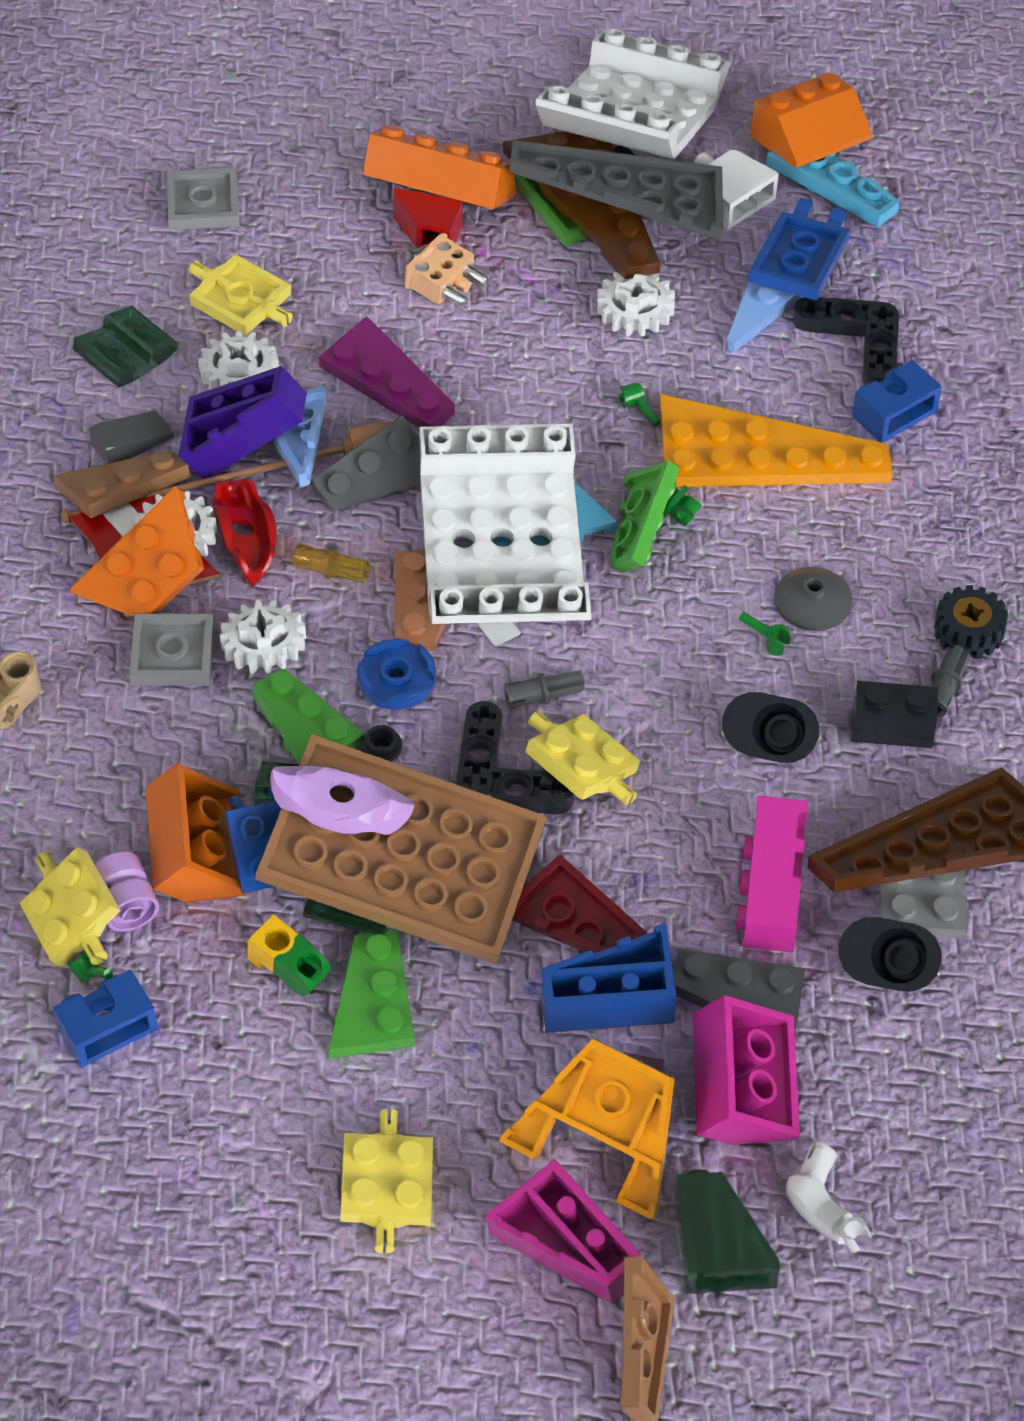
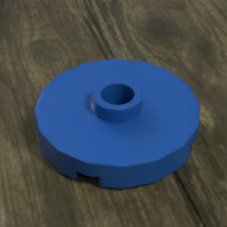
(391, 660)

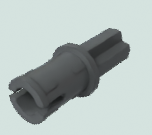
(949, 676)
(543, 688)

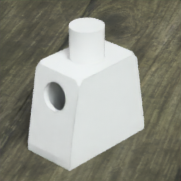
(745, 185)

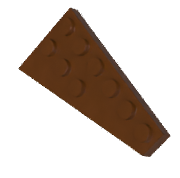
(615, 230)
(950, 833)

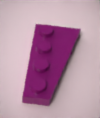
(385, 374)

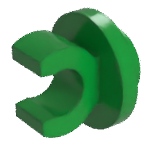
(682, 506)

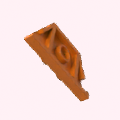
(147, 562)

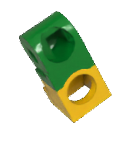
(287, 956)

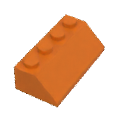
(439, 167)

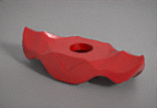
(240, 504)

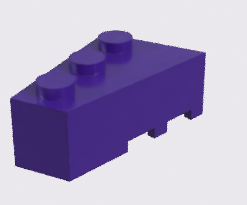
(239, 419)

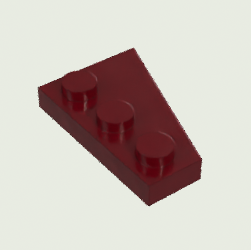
(573, 909)

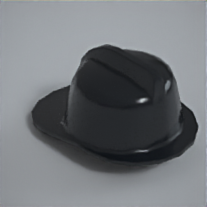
(770, 727)
(890, 954)

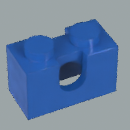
(896, 402)
(95, 1035)

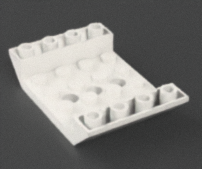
(637, 94)
(511, 486)

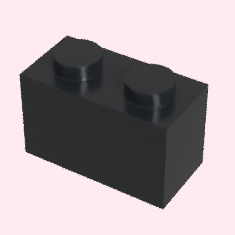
(894, 714)

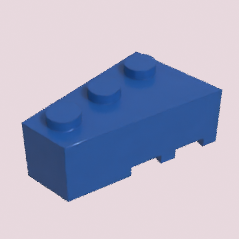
(612, 987)

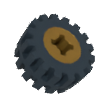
(956, 625)

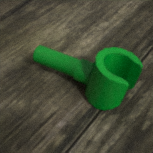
(634, 395)
(775, 634)
(85, 970)

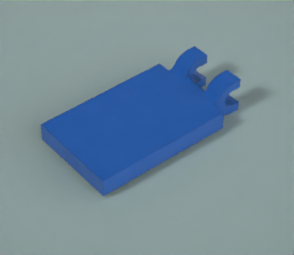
(800, 252)

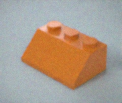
(810, 120)
(191, 836)

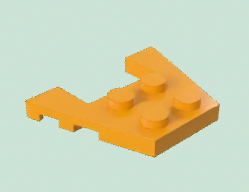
(613, 1102)

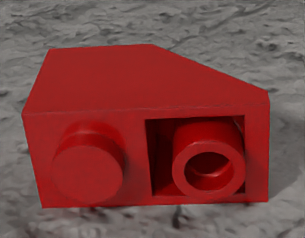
(427, 216)

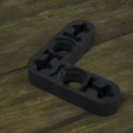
(864, 324)
(494, 779)

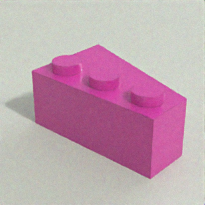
(774, 874)
(564, 1231)

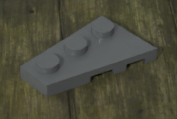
(373, 469)
(708, 976)

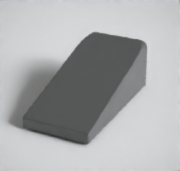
(129, 436)

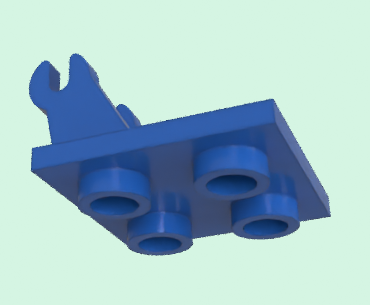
(249, 835)

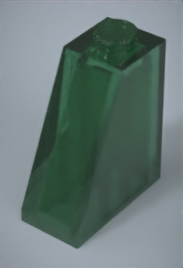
(719, 1238)

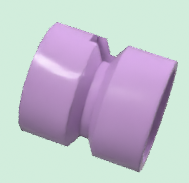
(130, 889)

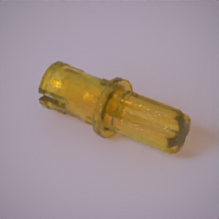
(331, 563)

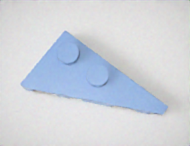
(757, 311)
(300, 443)

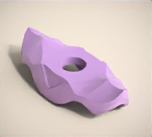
(308, 794)

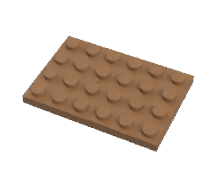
(439, 877)

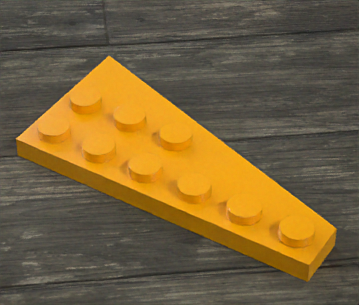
(747, 449)

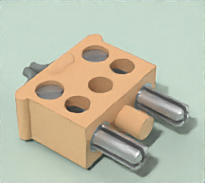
(441, 270)

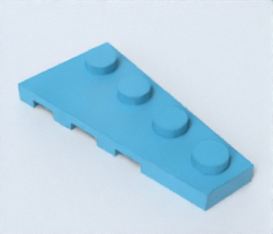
(841, 185)

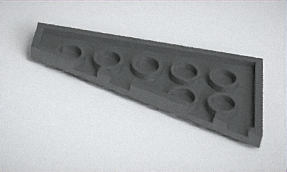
(653, 187)

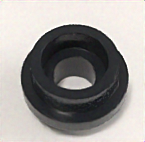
(382, 736)

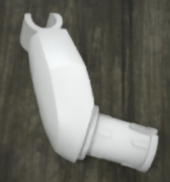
(814, 1204)

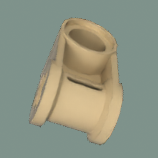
(18, 686)

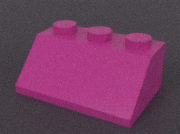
(745, 1073)

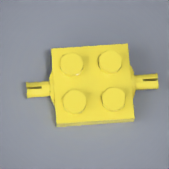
(240, 294)
(582, 757)
(70, 907)
(386, 1180)

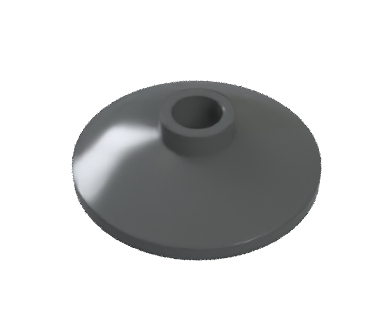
(811, 609)

